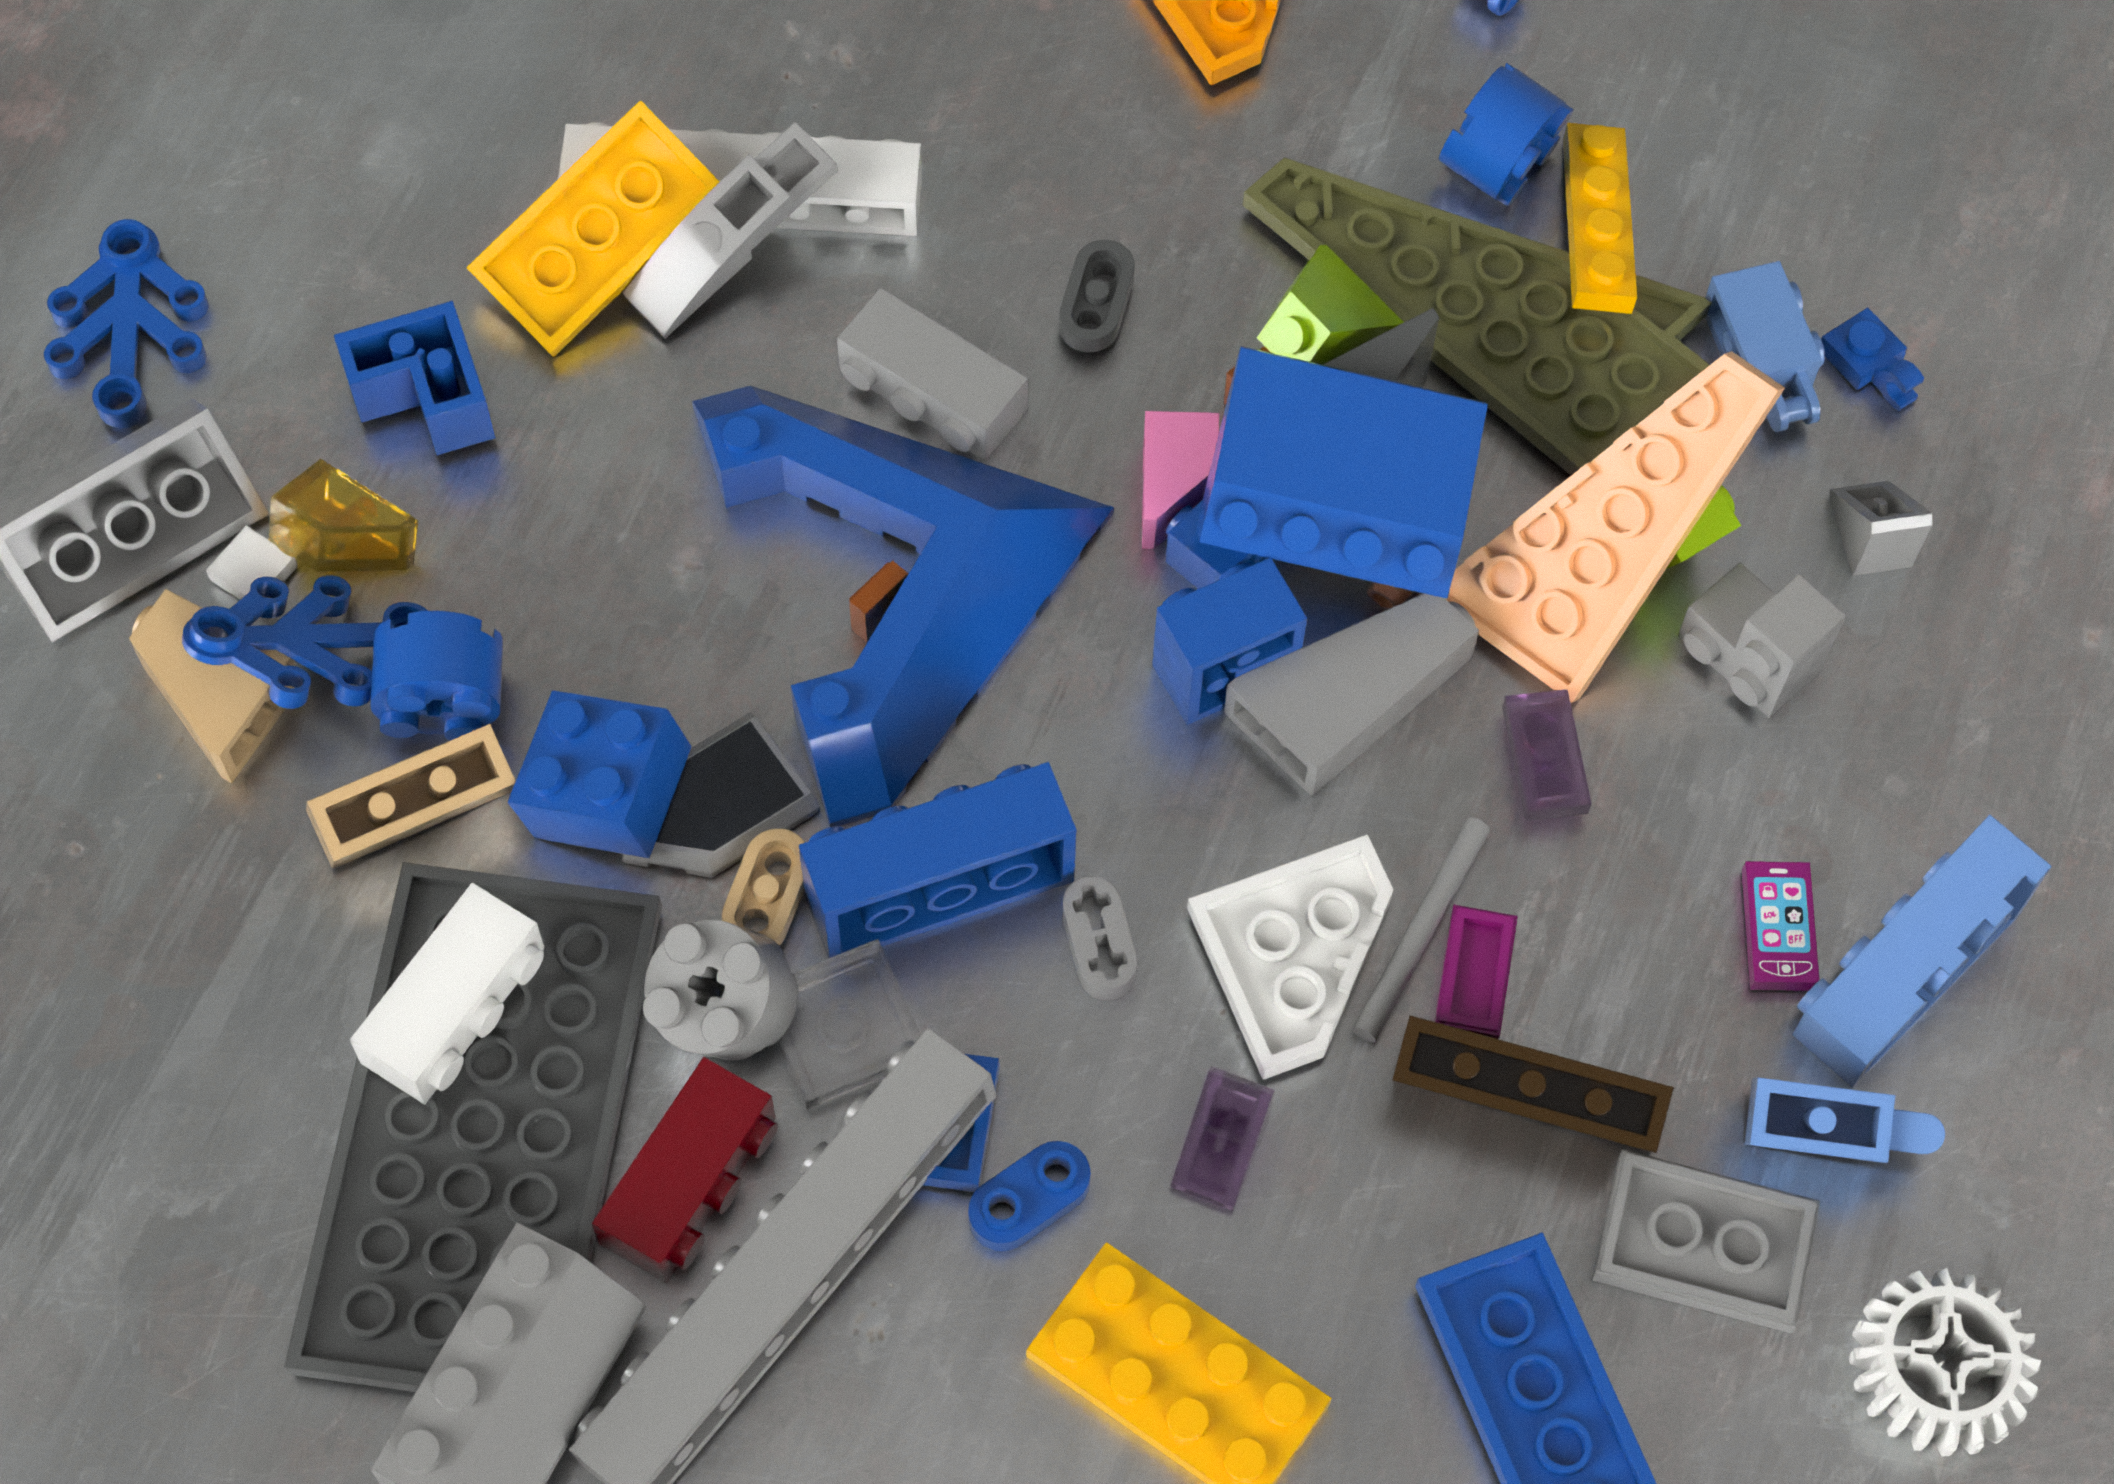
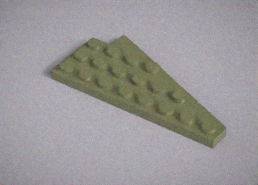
(1502, 308)

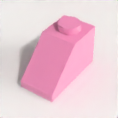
(1175, 467)

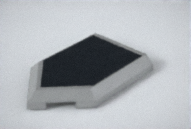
(726, 797)

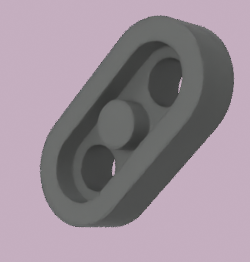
(1094, 299)

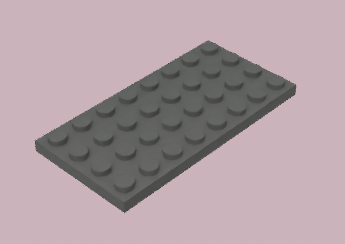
(517, 1137)

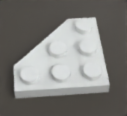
(1294, 947)

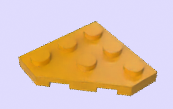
(1221, 34)

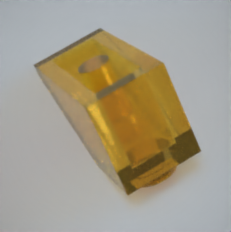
(340, 524)

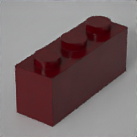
(686, 1171)

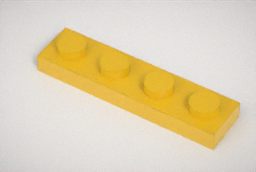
(1599, 218)

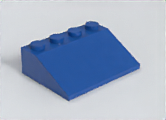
(1342, 472)

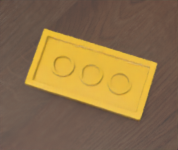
(593, 228)
(1177, 1375)

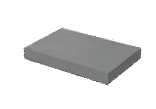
(1707, 1241)

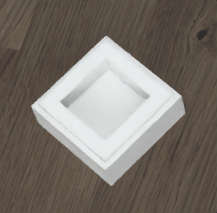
(247, 559)

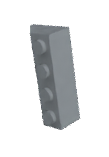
(125, 518)
(513, 1371)

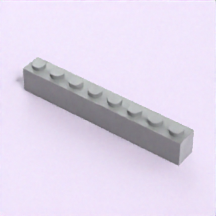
(786, 1267)

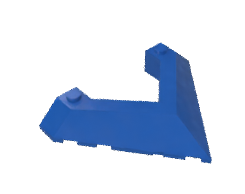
(984, 568)

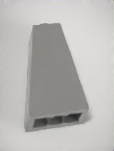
(1350, 688)

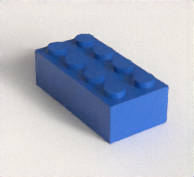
(939, 860)

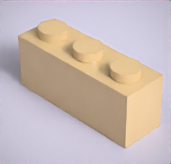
(410, 796)

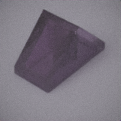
(1223, 1138)

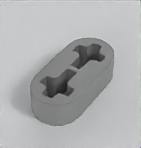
(1113, 934)

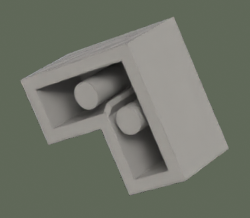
(1762, 639)

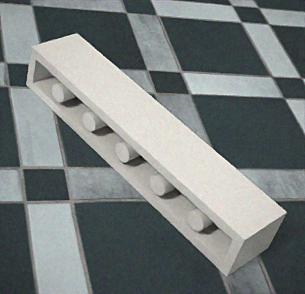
(870, 192)

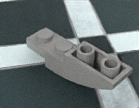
(726, 226)

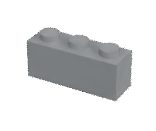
(932, 374)

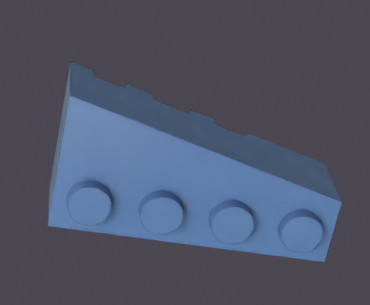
(1920, 950)

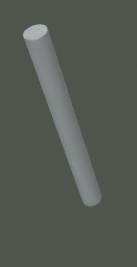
(1421, 930)

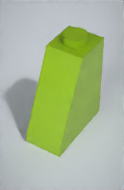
(1326, 312)

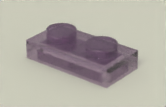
(1546, 755)

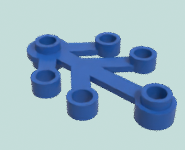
(124, 316)
(226, 637)

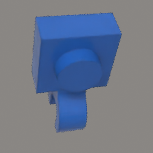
(1870, 352)

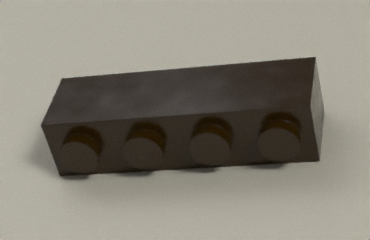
(1533, 1084)

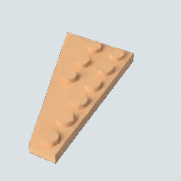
(1591, 550)

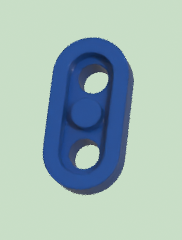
(1033, 1196)

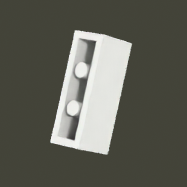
(449, 994)

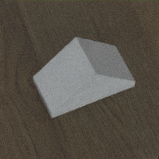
(1879, 526)

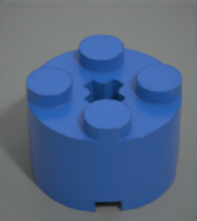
(1505, 133)
(436, 675)

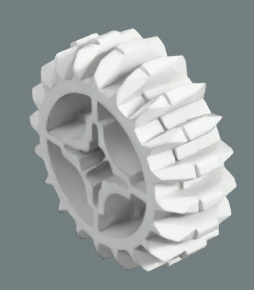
(1996, 1358)

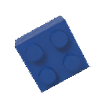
(600, 773)

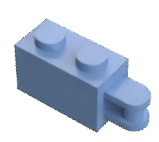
(1763, 323)
(1836, 1122)

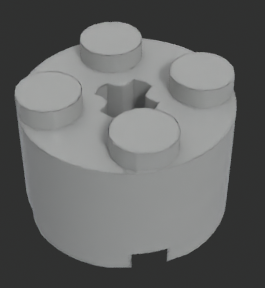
(686, 981)

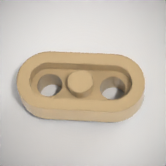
(765, 895)

